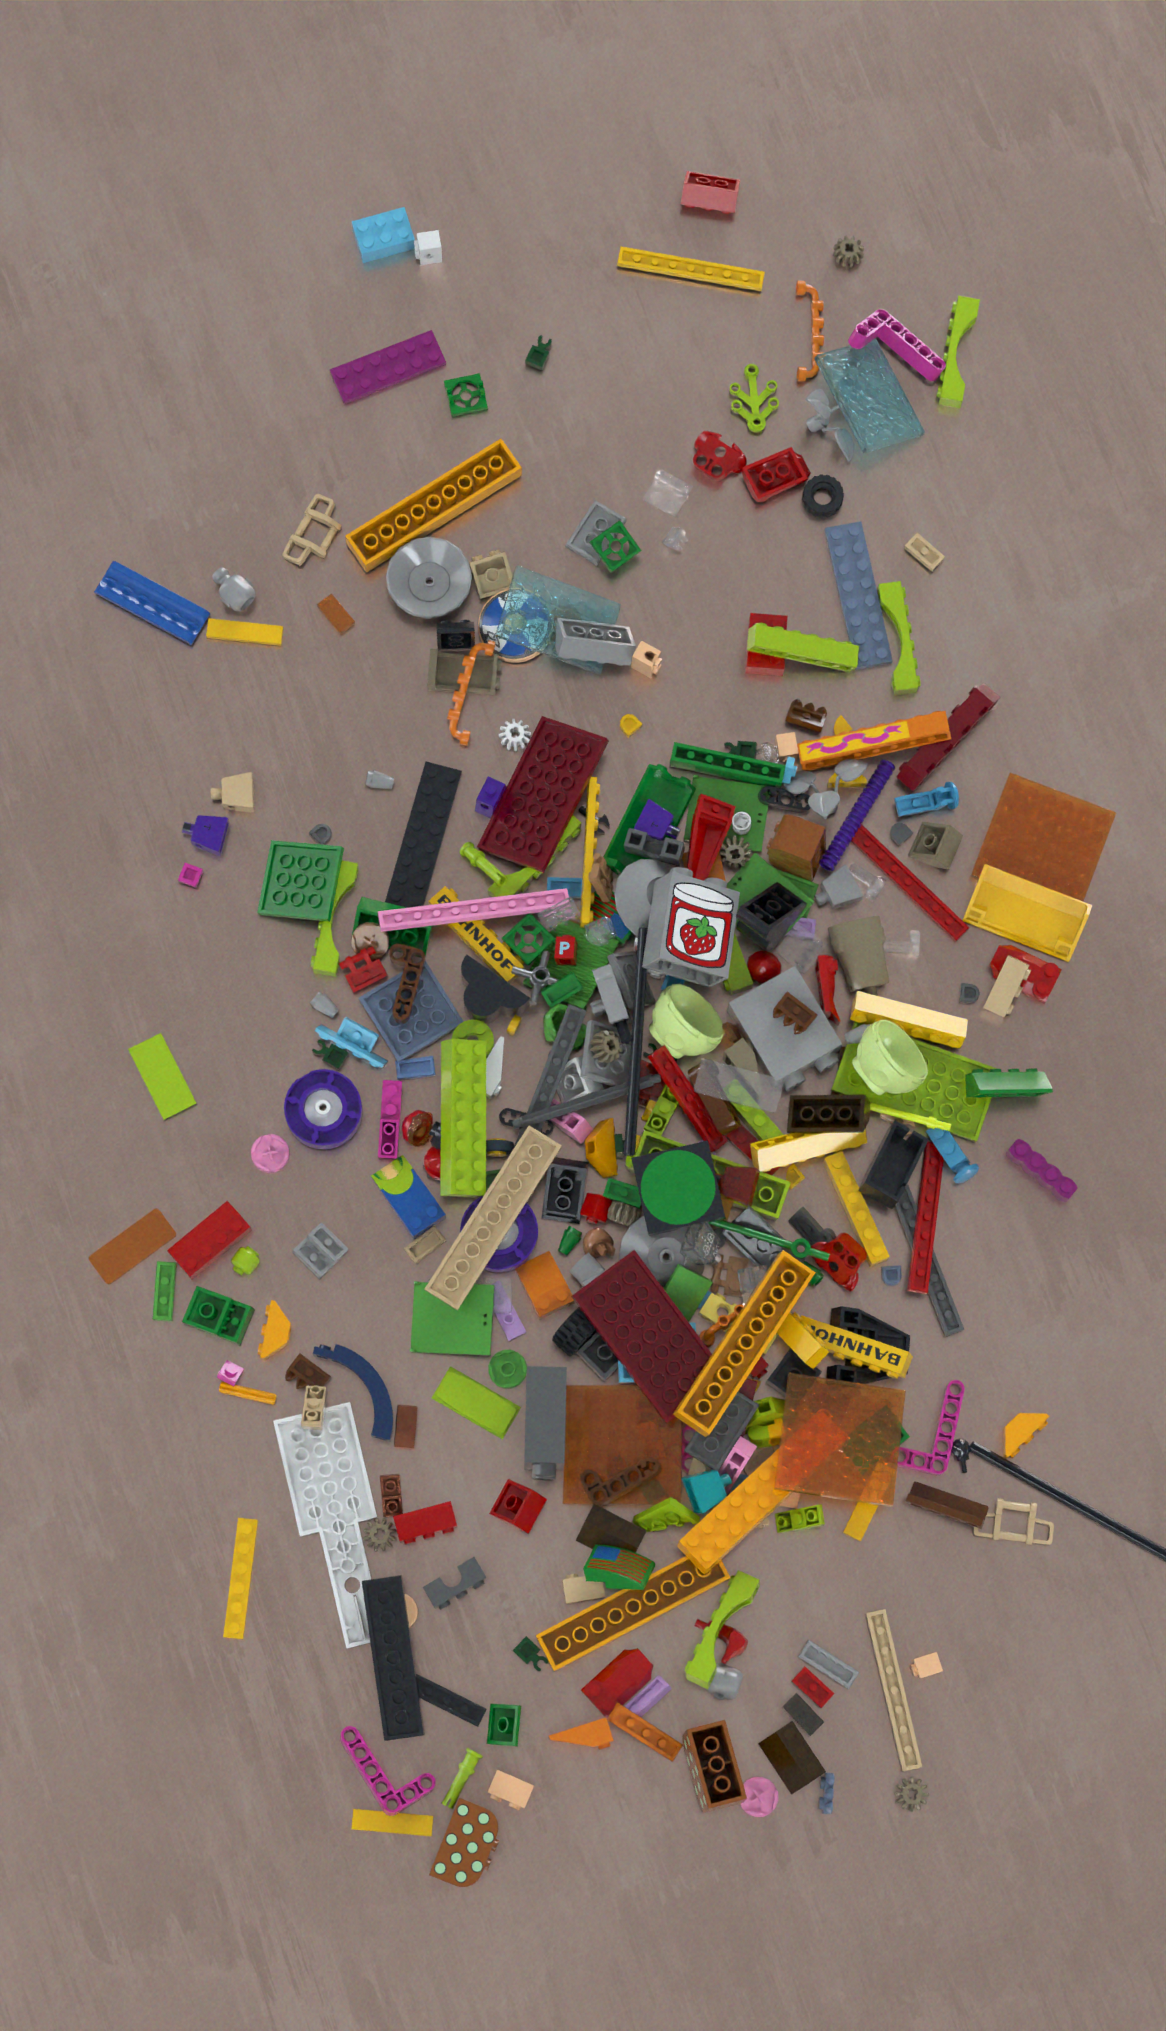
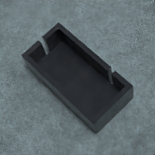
(893, 1165)

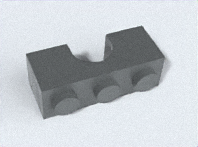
(665, 851)
(470, 1577)

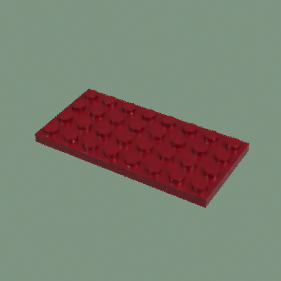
(542, 794)
(645, 1332)

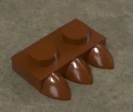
(806, 715)
(794, 1012)
(307, 1373)

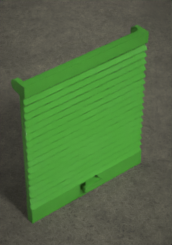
(739, 794)
(757, 877)
(588, 958)
(449, 1331)

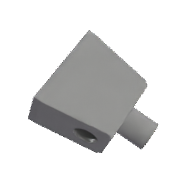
(839, 889)

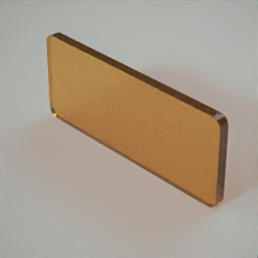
(132, 1246)

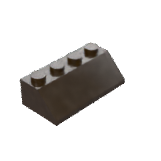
(828, 1113)

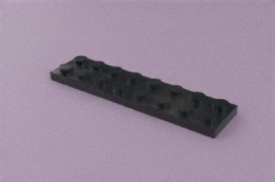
(423, 835)
(393, 1657)

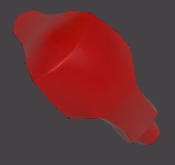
(734, 1640)

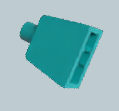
(706, 1489)

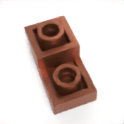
(405, 1426)
(391, 1495)

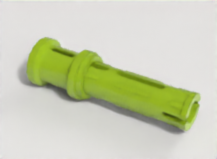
(477, 858)
(465, 1769)

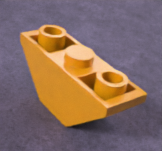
(601, 1148)
(275, 1332)
(1021, 1430)

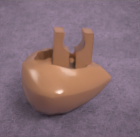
(598, 1242)

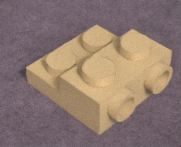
(491, 573)

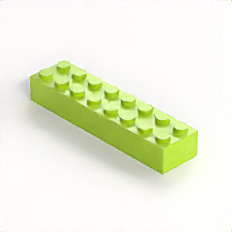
(463, 1118)
(769, 1191)

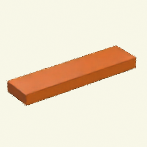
(645, 1732)

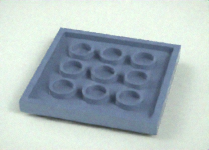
(430, 1018)

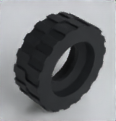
(829, 483)

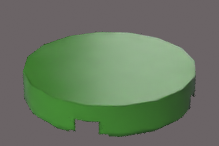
(507, 1369)

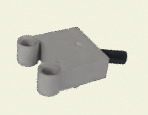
(612, 1002)

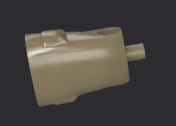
(861, 953)

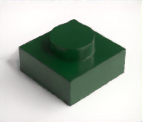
(619, 1146)

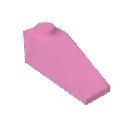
(572, 1124)
(737, 1460)

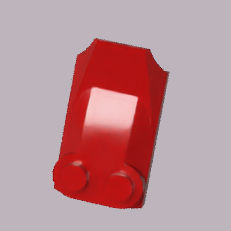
(775, 474)
(825, 974)
(1042, 974)
(618, 1681)

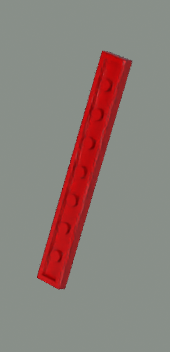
(909, 883)
(926, 1220)

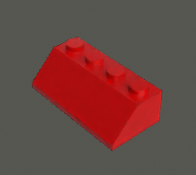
(209, 1240)

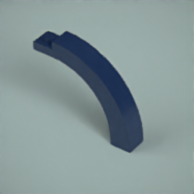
(365, 1371)

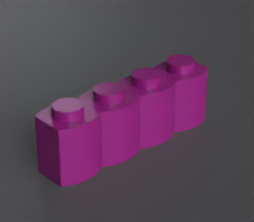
(1046, 1174)

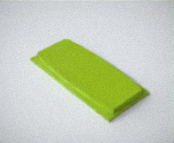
(162, 1076)
(476, 1402)

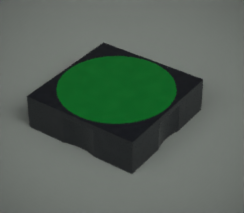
(678, 1188)

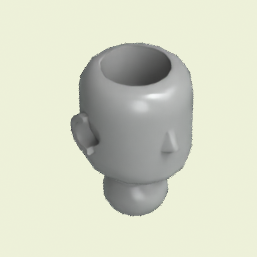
(234, 589)
(726, 1682)

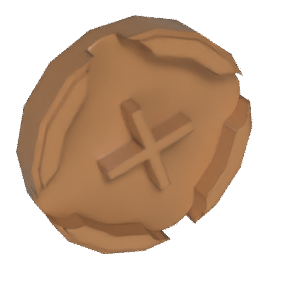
(370, 935)

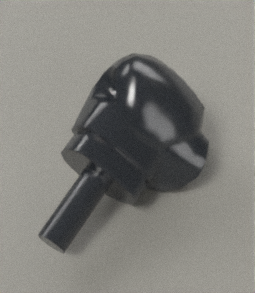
(961, 1450)

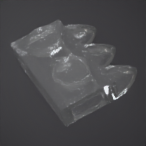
(559, 914)

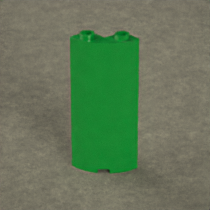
(663, 789)

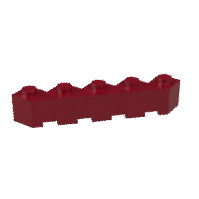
(961, 722)

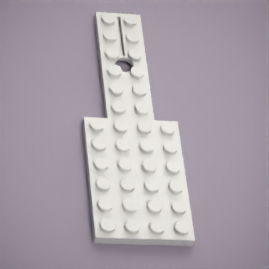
(330, 1498)

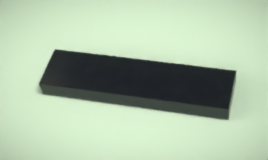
(450, 1701)

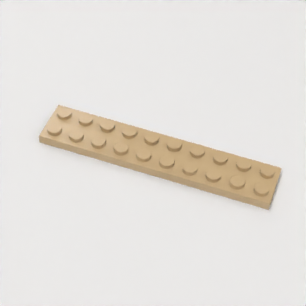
(493, 1218)

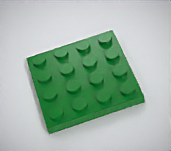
(300, 880)

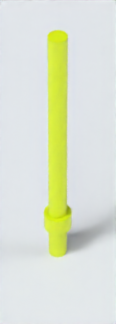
(931, 1122)

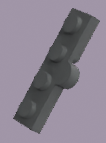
(812, 1231)

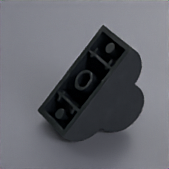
(769, 915)
(489, 994)

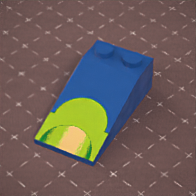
(408, 1196)

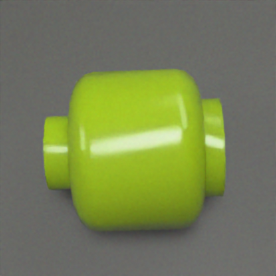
(245, 1260)

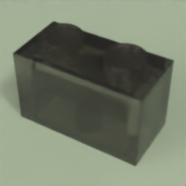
(802, 1714)

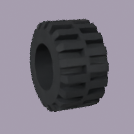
(574, 1332)

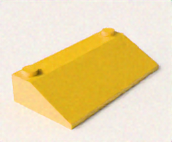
(1027, 913)

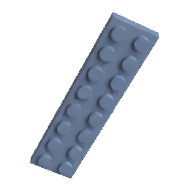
(858, 594)

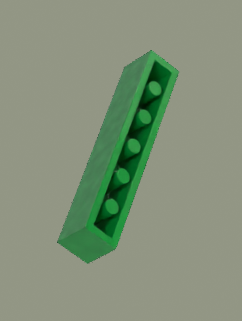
(727, 765)

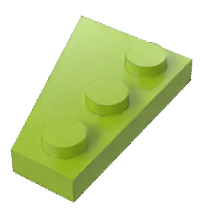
(665, 1514)

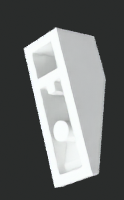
(494, 1069)

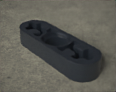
(771, 801)
(513, 1114)

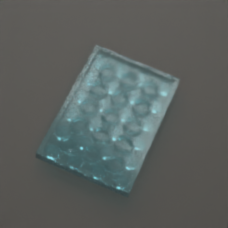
(869, 396)
(535, 605)

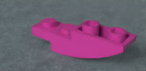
(390, 1119)

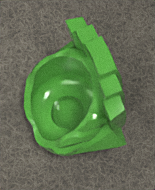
(552, 1022)

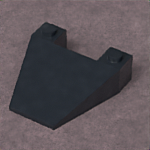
(868, 1326)

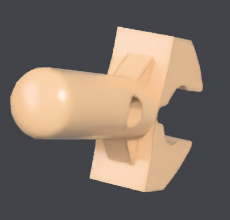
(891, 1119)

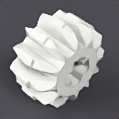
(507, 731)

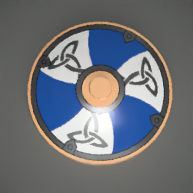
(487, 627)

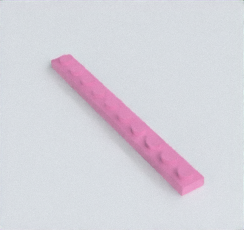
(469, 910)

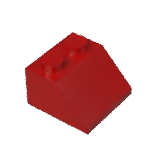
(518, 1506)

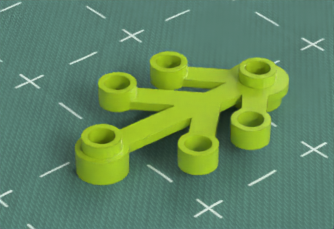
(754, 400)

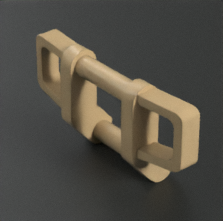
(309, 546)
(1028, 1537)

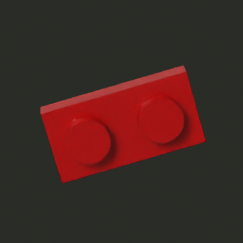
(812, 1687)

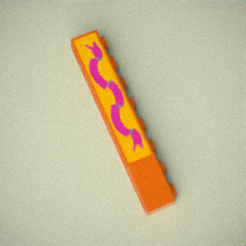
(874, 740)

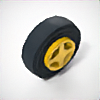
(498, 1147)

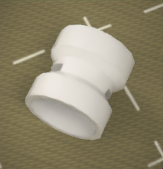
(741, 819)

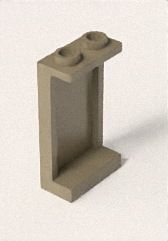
(446, 667)

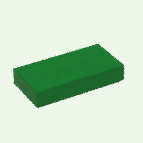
(561, 989)

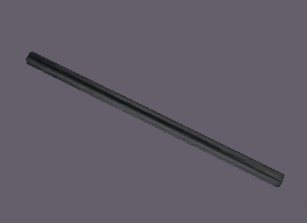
(636, 1047)
(1068, 1500)

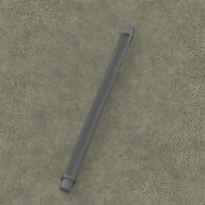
(582, 1102)

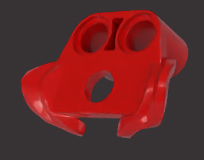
(732, 461)
(844, 1255)

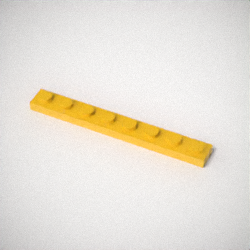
(690, 268)
(590, 843)

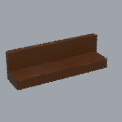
(947, 1505)

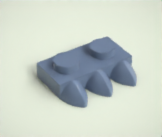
(826, 1784)

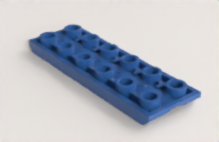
(152, 602)

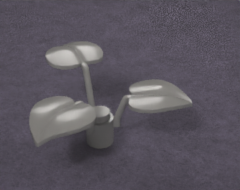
(820, 403)
(827, 801)

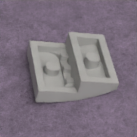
(320, 1250)

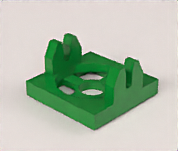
(457, 410)
(596, 543)
(530, 920)

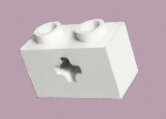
(428, 247)

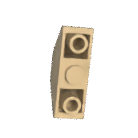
(313, 1408)

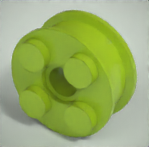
(475, 1029)

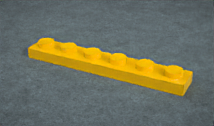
(240, 1578)

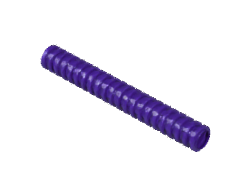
(857, 815)

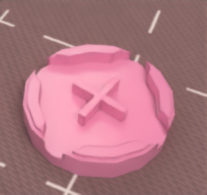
(270, 1153)
(761, 1797)

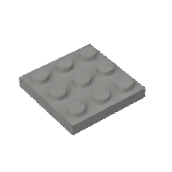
(606, 1073)

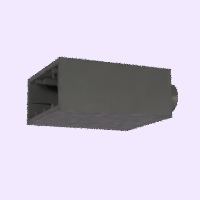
(545, 1421)

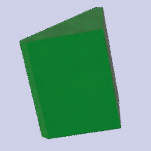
(504, 1725)

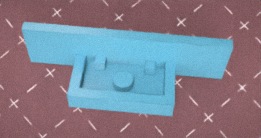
(354, 1038)

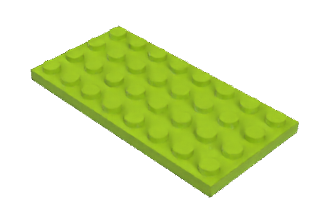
(939, 1096)

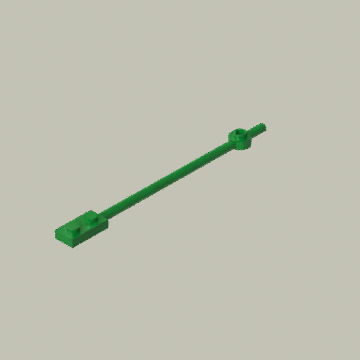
(630, 1195)

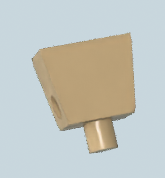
(236, 792)

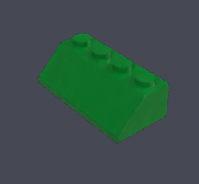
(414, 937)
(1007, 1084)

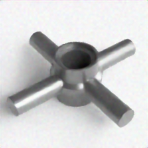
(541, 971)

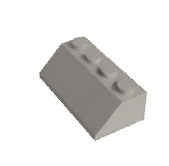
(594, 641)

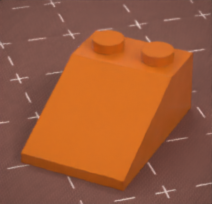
(544, 1285)
(590, 1735)

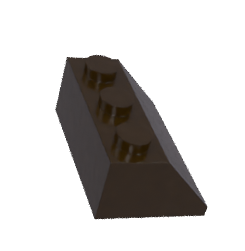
(609, 1529)
(791, 1757)

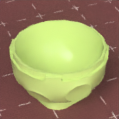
(685, 1022)
(889, 1059)

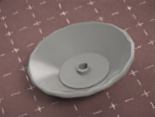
(426, 560)
(635, 892)
(653, 1247)

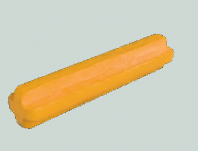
(248, 1393)

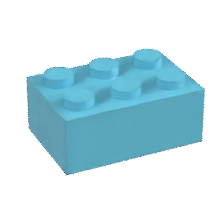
(383, 235)

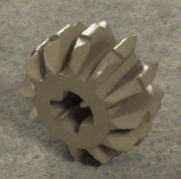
(849, 245)
(742, 854)
(605, 1046)
(623, 1213)
(373, 1532)
(905, 1791)

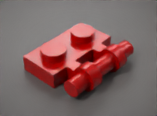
(366, 974)

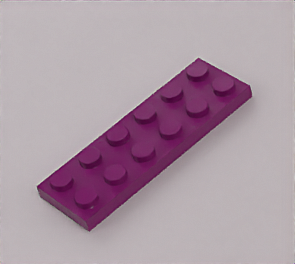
(387, 366)

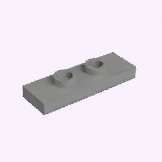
(828, 1664)

